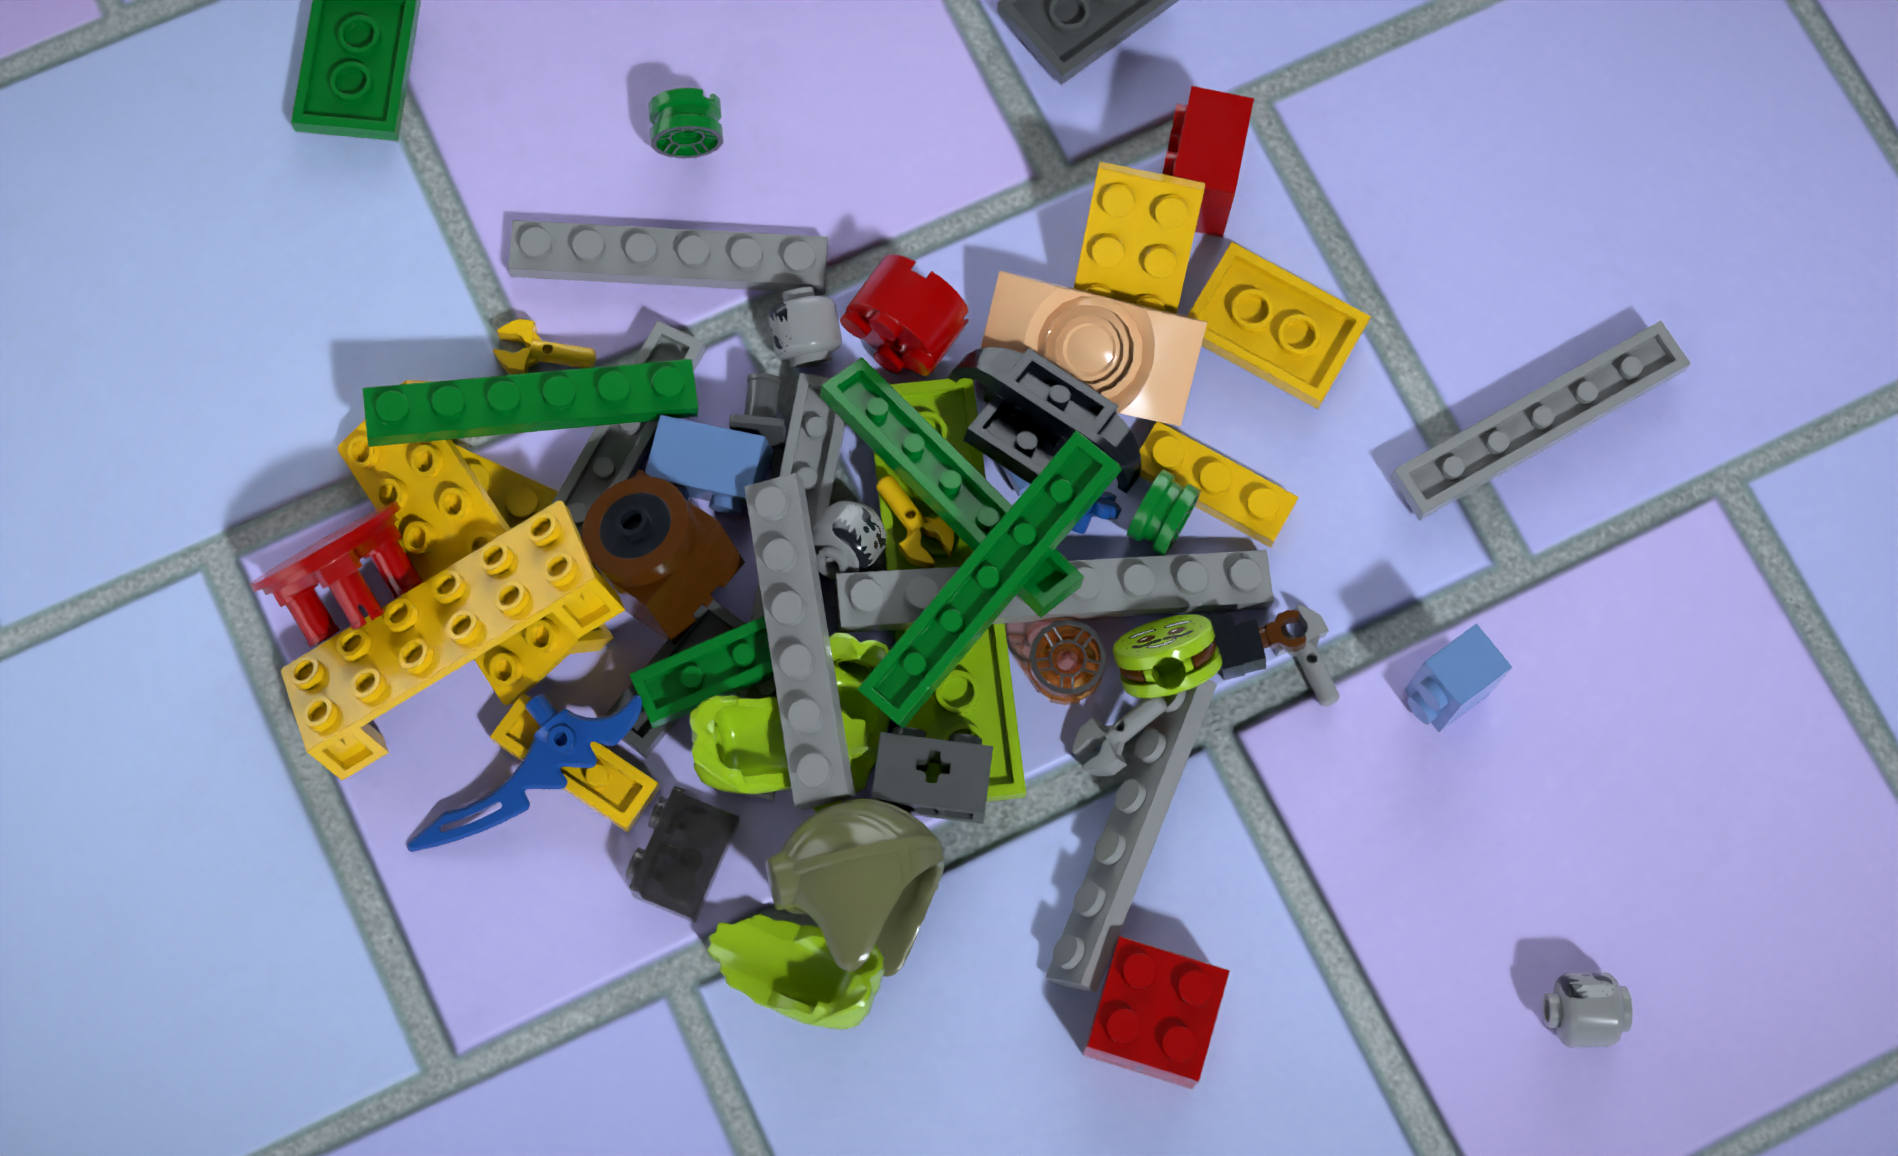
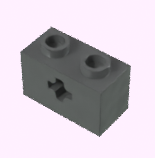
(959, 788)

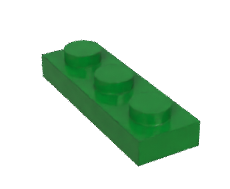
(704, 671)

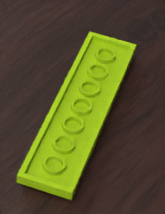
(979, 690)

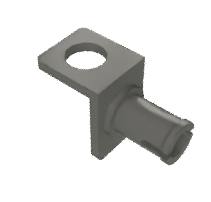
(761, 415)

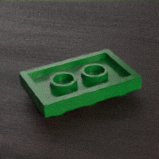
(356, 68)

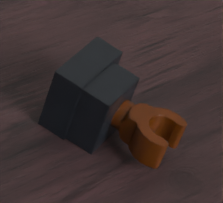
(1244, 643)

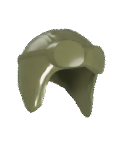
(861, 877)

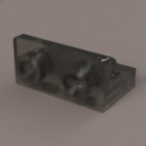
(681, 854)

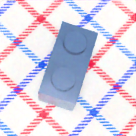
(709, 461)
(1456, 678)

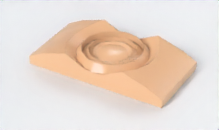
(1114, 346)

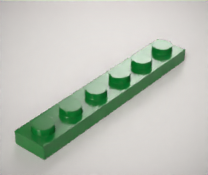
(529, 402)
(936, 472)
(989, 579)

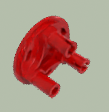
(335, 565)

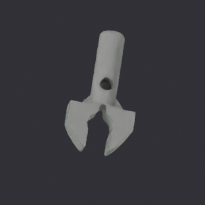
(1310, 658)
(1114, 737)

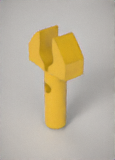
(538, 350)
(915, 524)

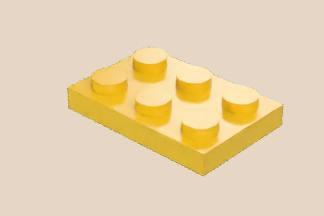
(1139, 236)
(1277, 325)

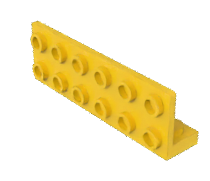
(446, 519)
(439, 629)

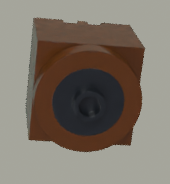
(658, 552)

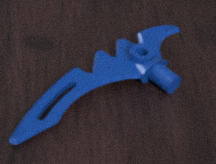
(558, 743)

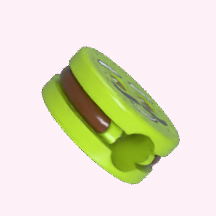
(1167, 656)

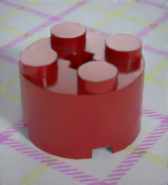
(906, 316)

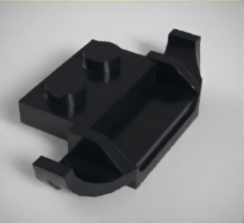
(1035, 412)

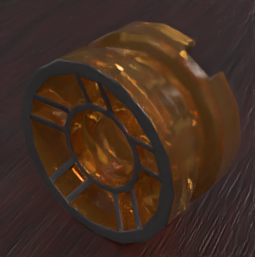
(1085, 650)

